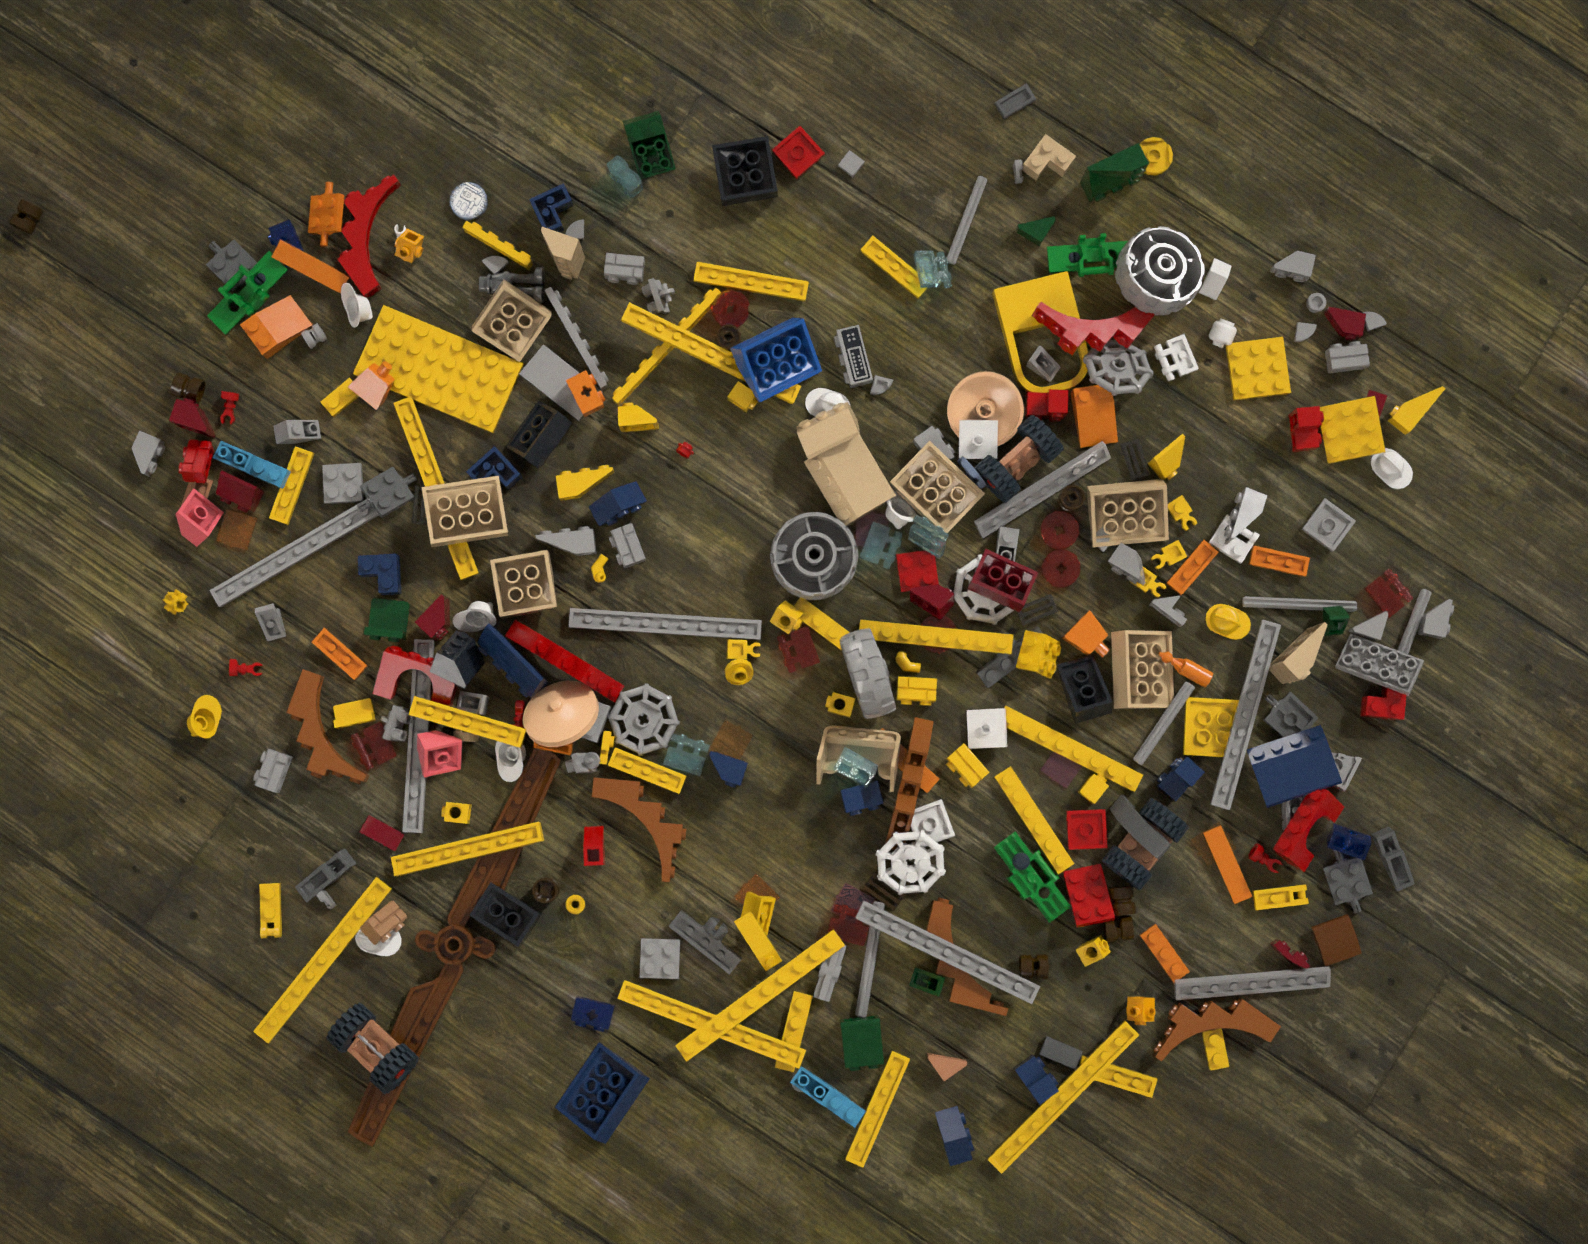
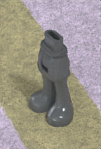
(491, 283)

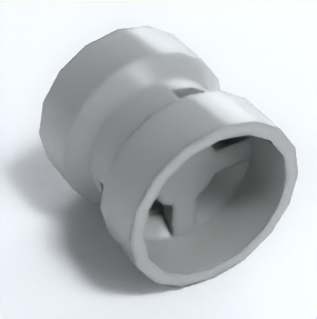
(317, 333)

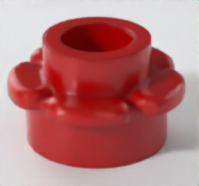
(685, 450)

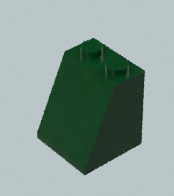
(862, 1042)

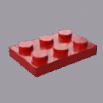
(1088, 895)

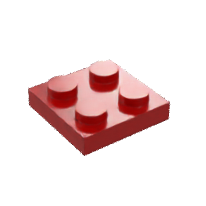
(798, 152)
(916, 570)
(1086, 829)

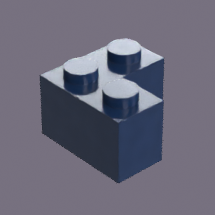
(549, 205)
(495, 464)
(617, 504)
(386, 568)
(1182, 775)
(860, 797)
(1038, 1082)
(954, 1135)

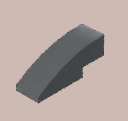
(1393, 858)
(325, 875)

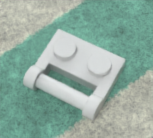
(1236, 548)

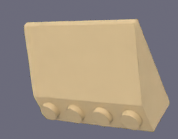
(850, 480)
(936, 488)
(464, 511)
(1129, 512)
(1299, 657)
(1138, 671)

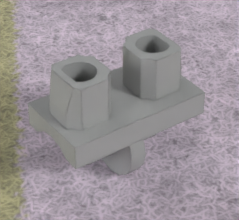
(661, 296)
(394, 723)
(583, 763)

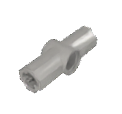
(829, 975)

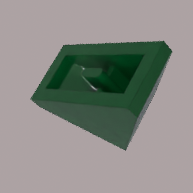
(1036, 230)
(1336, 620)
(927, 981)

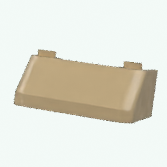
(875, 745)

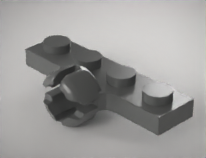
(1002, 663)
(707, 940)

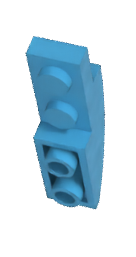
(251, 464)
(828, 1096)

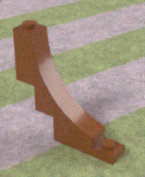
(911, 778)
(964, 987)

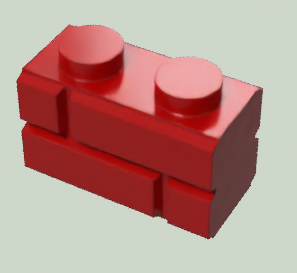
(196, 461)

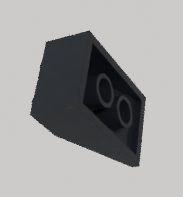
(1084, 689)
(506, 914)

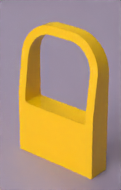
(1014, 309)

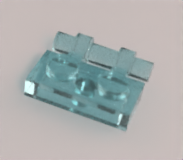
(927, 269)
(875, 542)
(930, 542)
(684, 760)

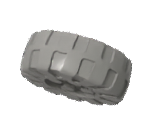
(1159, 270)
(810, 577)
(868, 673)

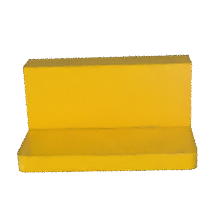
(353, 713)
(760, 907)

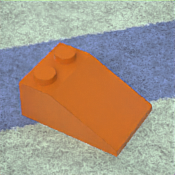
(276, 326)
(1094, 415)

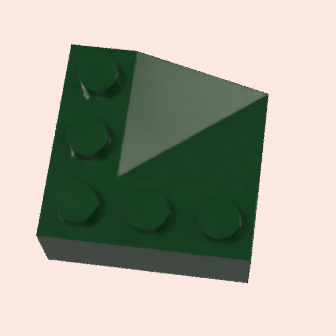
(1114, 173)

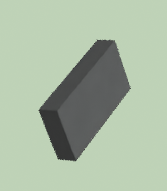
(1015, 101)
(1060, 1052)

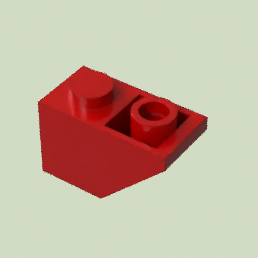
(594, 846)

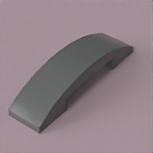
(1139, 827)

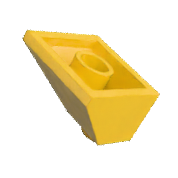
(634, 418)
(1168, 459)

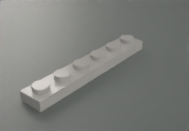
(582, 345)

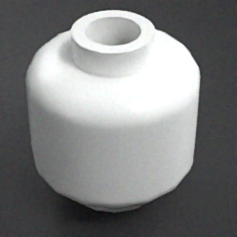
(1222, 333)

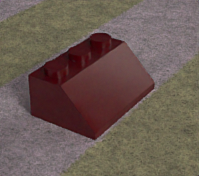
(1002, 580)

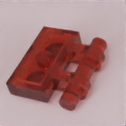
(1384, 596)
(804, 649)
(382, 748)
(847, 930)

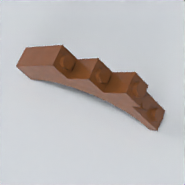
(306, 706)
(649, 813)
(1211, 1016)

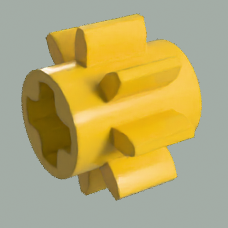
(175, 602)

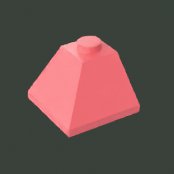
(197, 517)
(438, 752)

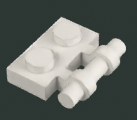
(1181, 354)

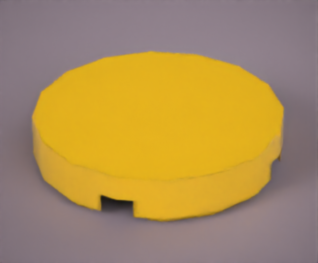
(1158, 155)

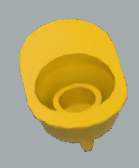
(1228, 621)
(204, 717)

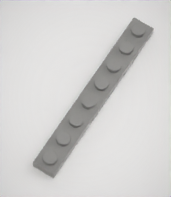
(1042, 489)
(1252, 983)

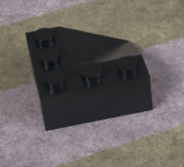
(745, 171)

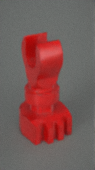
(230, 397)
(235, 668)
(519, 711)
(1257, 854)

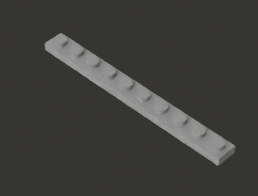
(291, 554)
(665, 624)
(1245, 714)
(415, 782)
(947, 952)

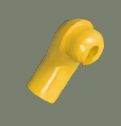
(597, 569)
(905, 664)

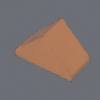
(946, 1065)

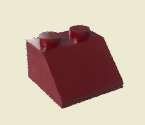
(190, 417)
(239, 492)
(436, 618)

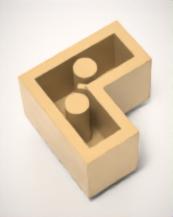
(1048, 154)

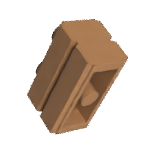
(383, 922)

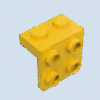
(1038, 653)

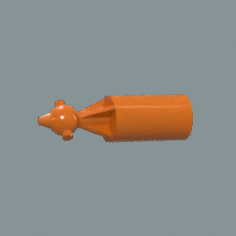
(1188, 669)

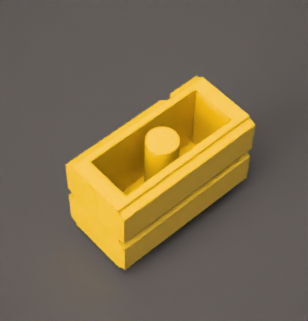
(916, 689)
(967, 766)

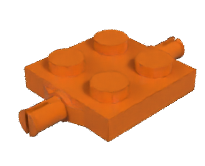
(326, 214)

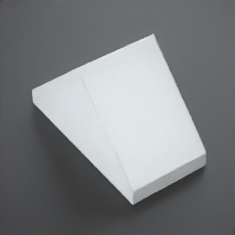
(1215, 279)

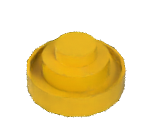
(739, 671)

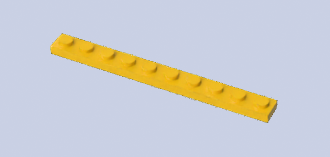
(691, 344)
(431, 475)
(322, 960)
(760, 995)
(696, 1018)
(1058, 1103)

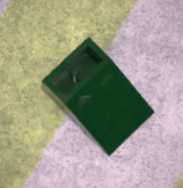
(649, 144)

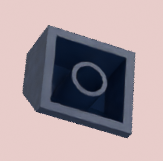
(729, 768)

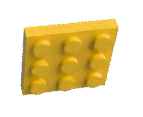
(1258, 368)
(1352, 430)
(1207, 726)

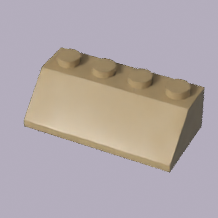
(565, 252)

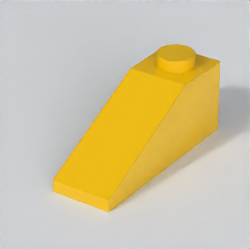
(1410, 412)
(758, 941)

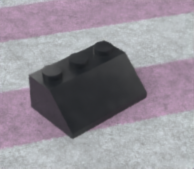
(539, 434)
(458, 660)

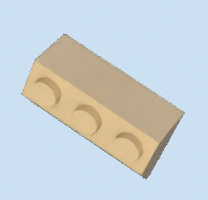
(828, 429)

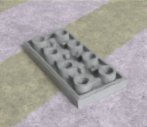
(549, 375)
(1379, 664)

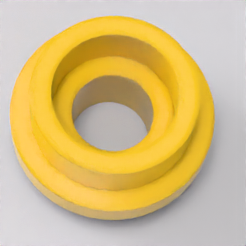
(570, 908)

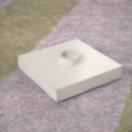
(978, 438)
(986, 728)
(934, 821)

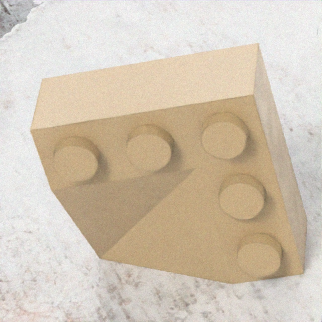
(511, 320)
(523, 584)

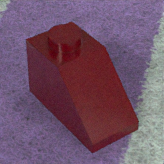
(1346, 322)
(933, 599)

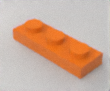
(1279, 561)
(1192, 567)
(339, 654)
(1164, 953)

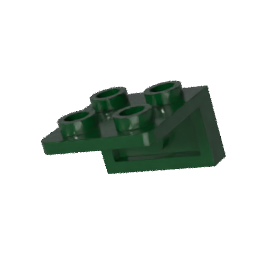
(388, 620)

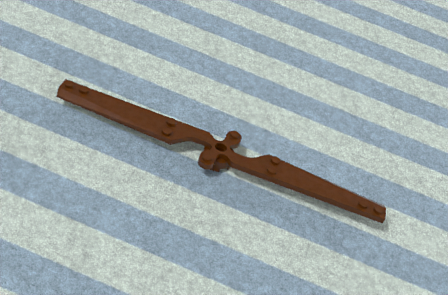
(427, 1001)

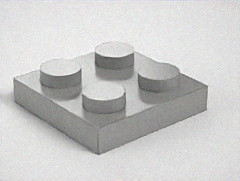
(342, 483)
(1328, 525)
(660, 958)

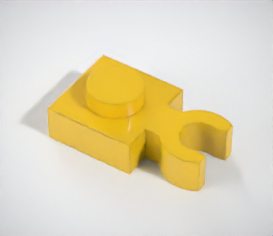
(1180, 510)
(1171, 554)
(1150, 583)
(738, 649)
(607, 741)

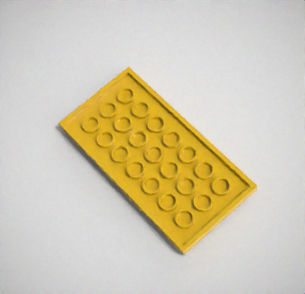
(441, 368)

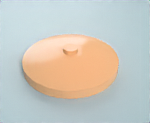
(987, 398)
(560, 713)

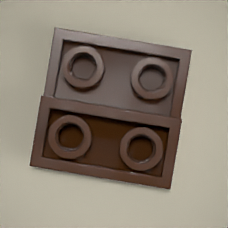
(1336, 940)

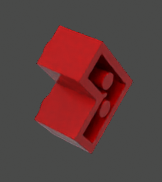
(1047, 405)
(1304, 428)
(1388, 706)

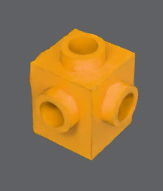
(409, 246)
(1140, 1009)

